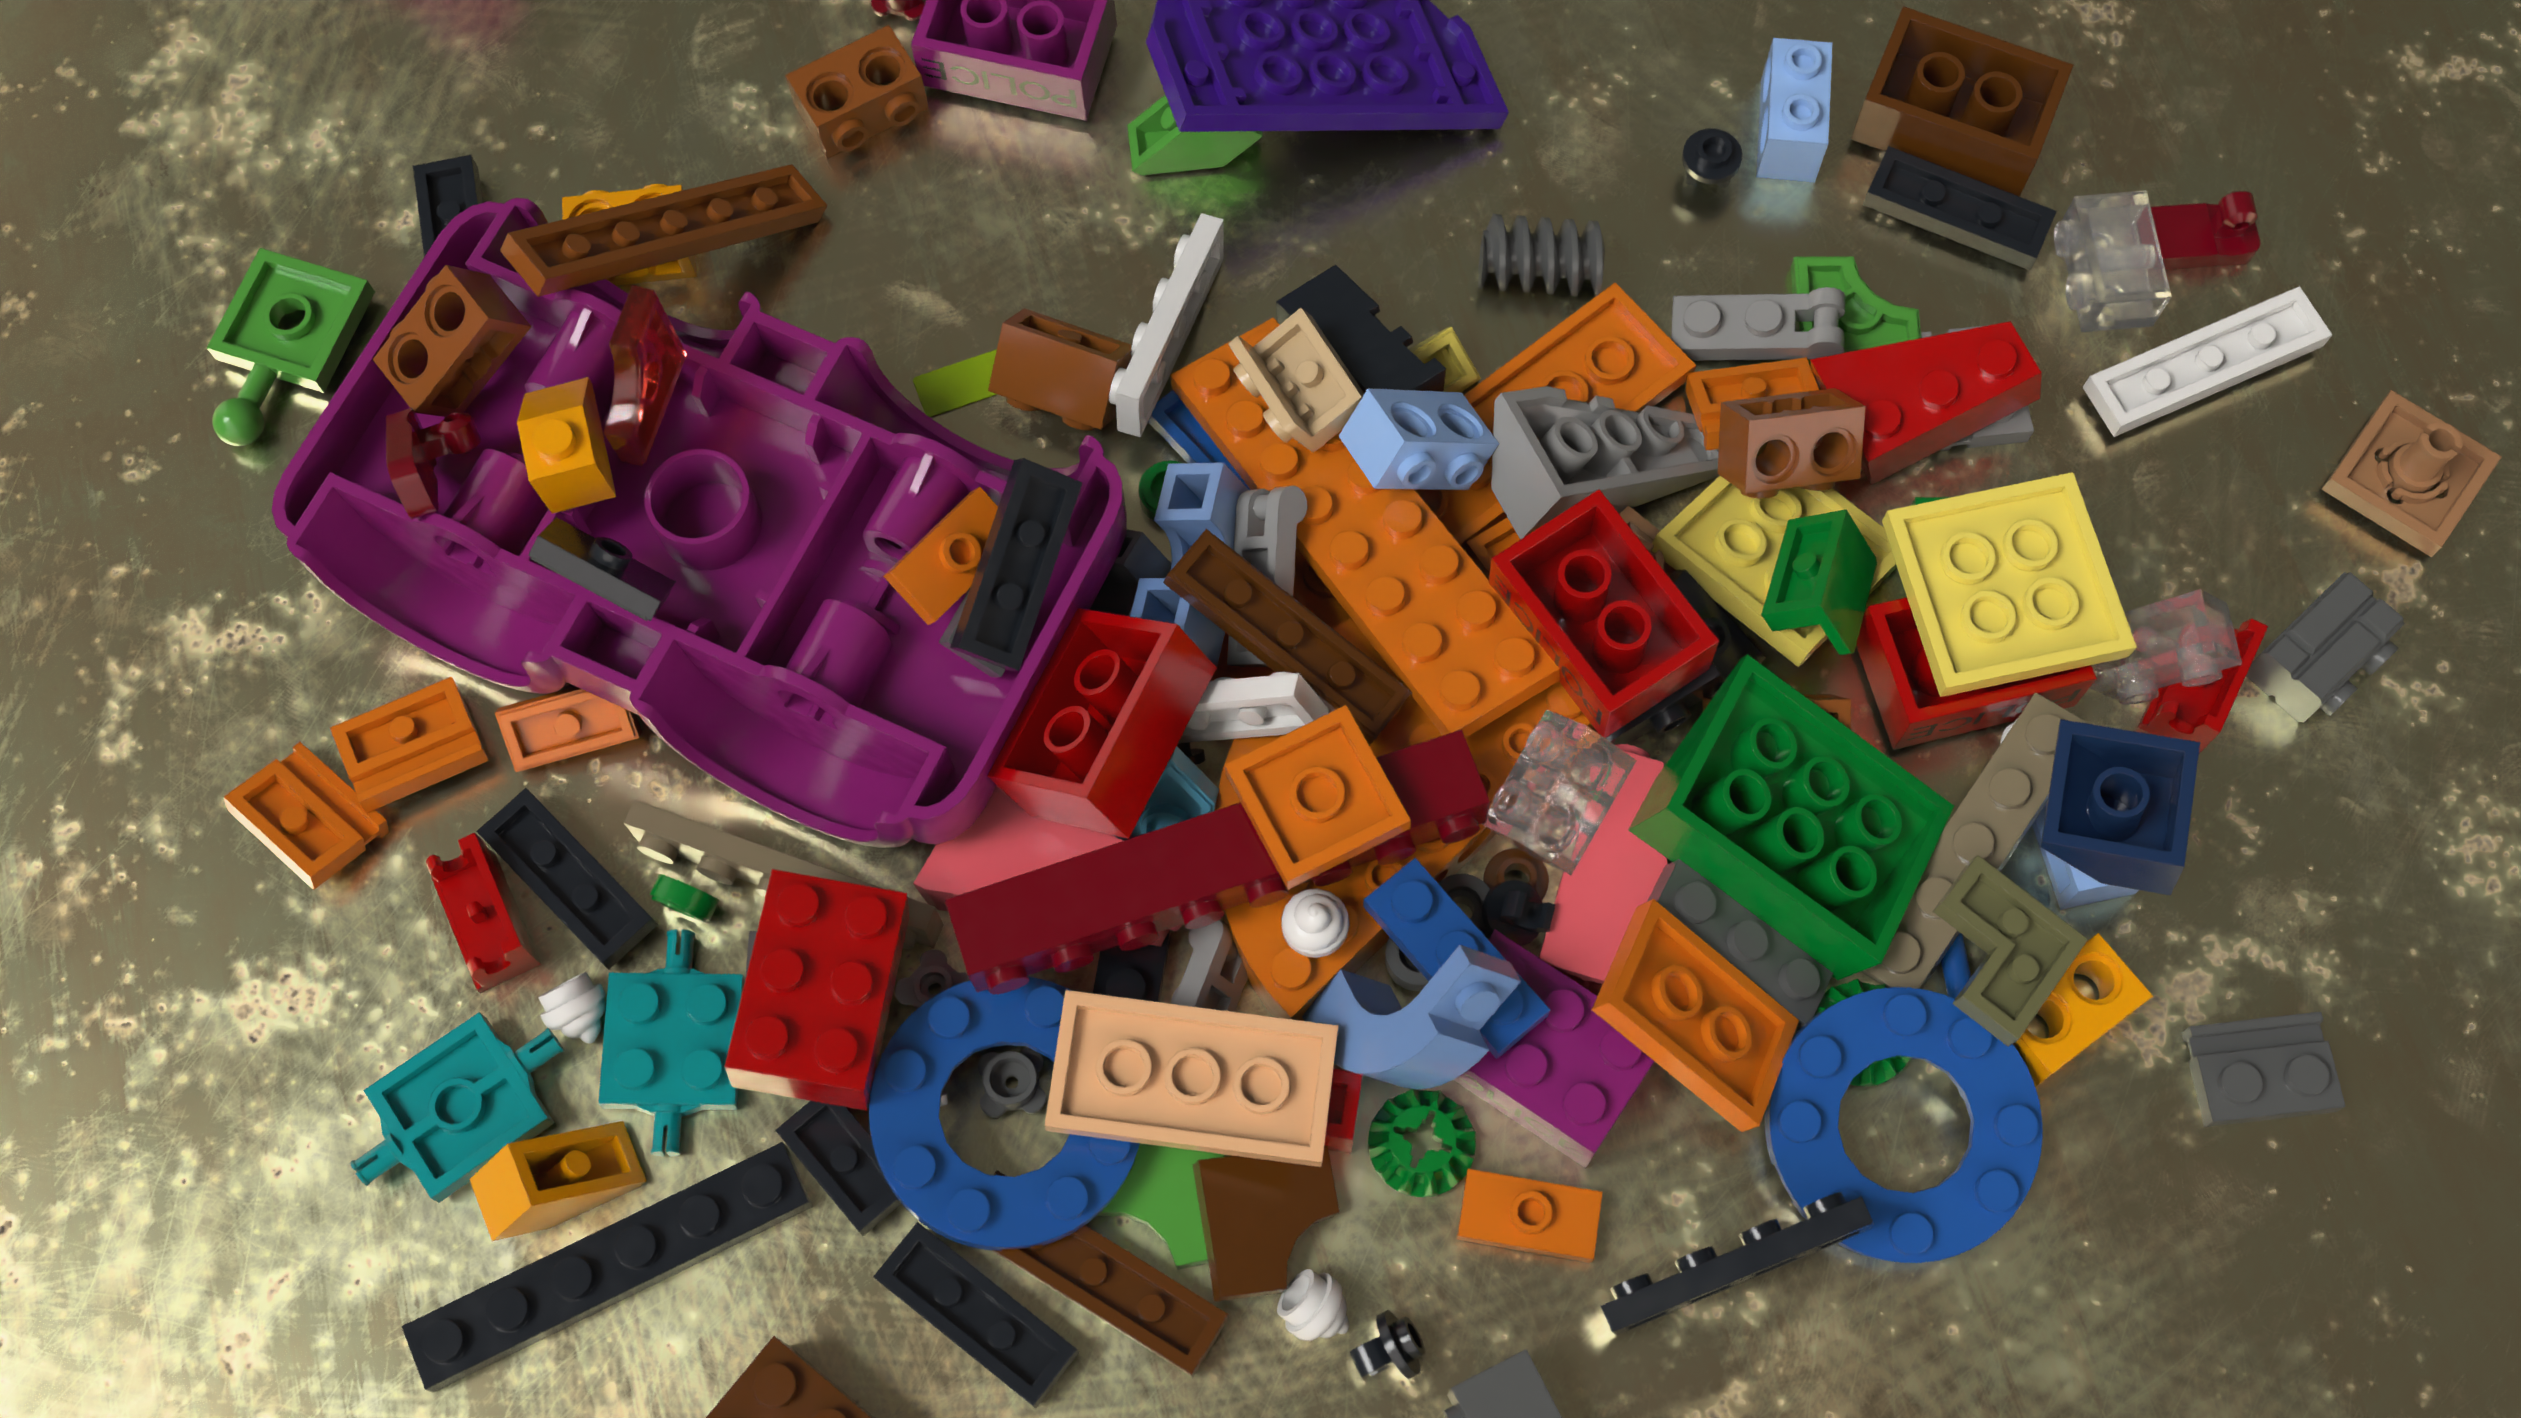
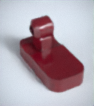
(2208, 233)
(413, 455)

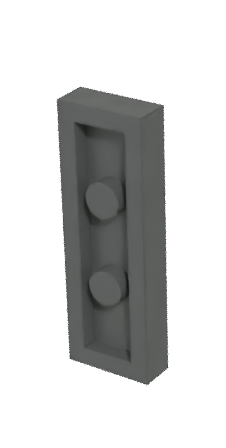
(1744, 940)

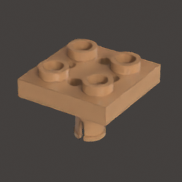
(2420, 457)

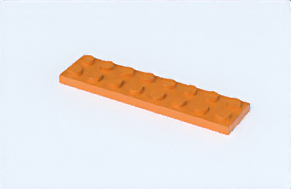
(1380, 559)

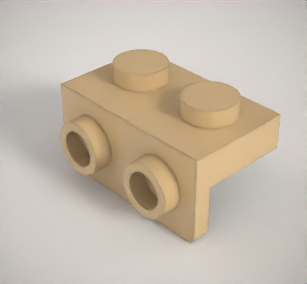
(1299, 380)

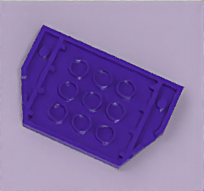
(1320, 66)

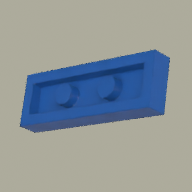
(1430, 928)

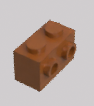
(1057, 369)

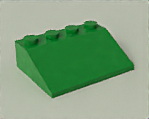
(1795, 819)

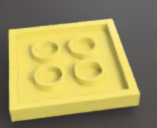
(1734, 545)
(2007, 584)

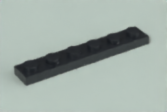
(606, 1267)

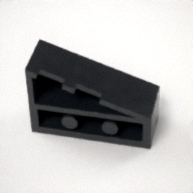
(1362, 342)

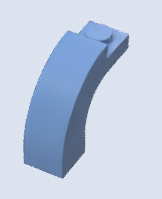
(1428, 1038)

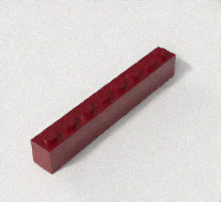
(1187, 875)

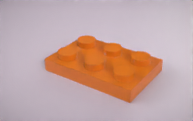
(1696, 1015)

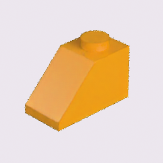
(565, 446)
(555, 1178)

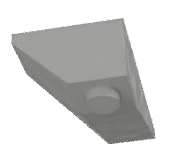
(1566, 449)

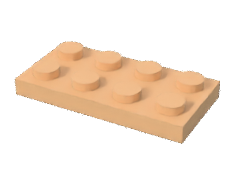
(1192, 1078)

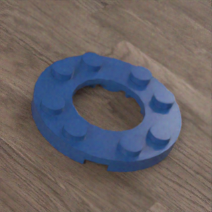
(1989, 1078)
(926, 1171)

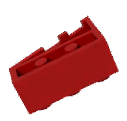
(1931, 391)

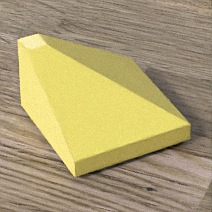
(1451, 354)

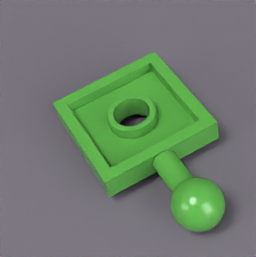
(300, 355)

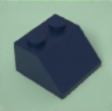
(2121, 805)

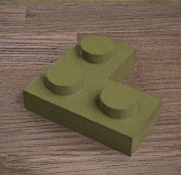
(2023, 944)

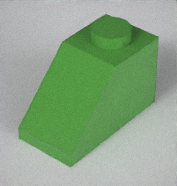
(1161, 148)

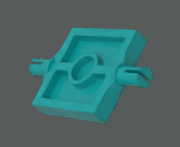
(669, 1042)
(457, 1106)

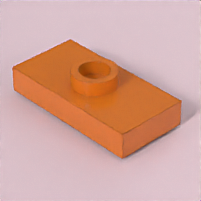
(945, 559)
(563, 727)
(1529, 1215)

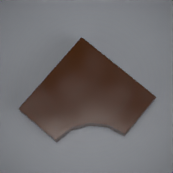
(1254, 1216)

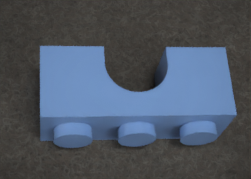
(1190, 502)

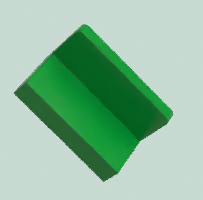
(1822, 578)

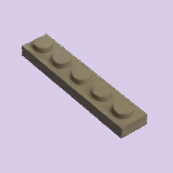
(1985, 824)
(731, 857)

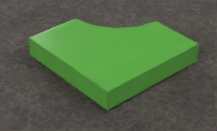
(1867, 317)
(1165, 1198)

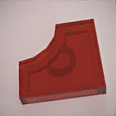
(645, 374)

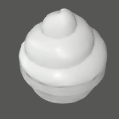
(1315, 923)
(575, 1008)
(1313, 1306)

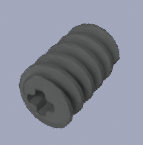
(1542, 254)

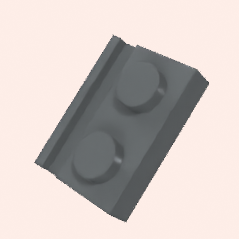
(2263, 1069)

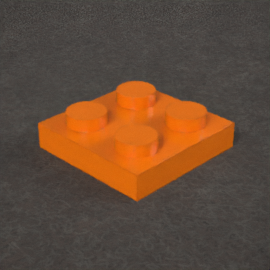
(1317, 796)

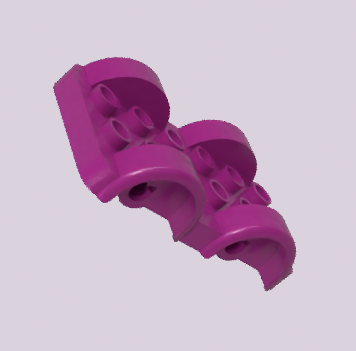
(770, 503)

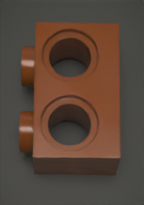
(853, 81)
(451, 342)
(1791, 429)

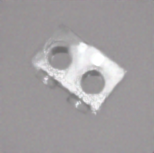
(1559, 791)

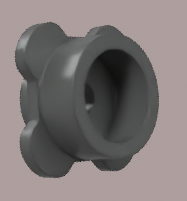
(998, 1068)

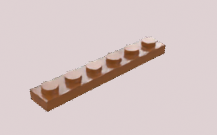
(661, 229)

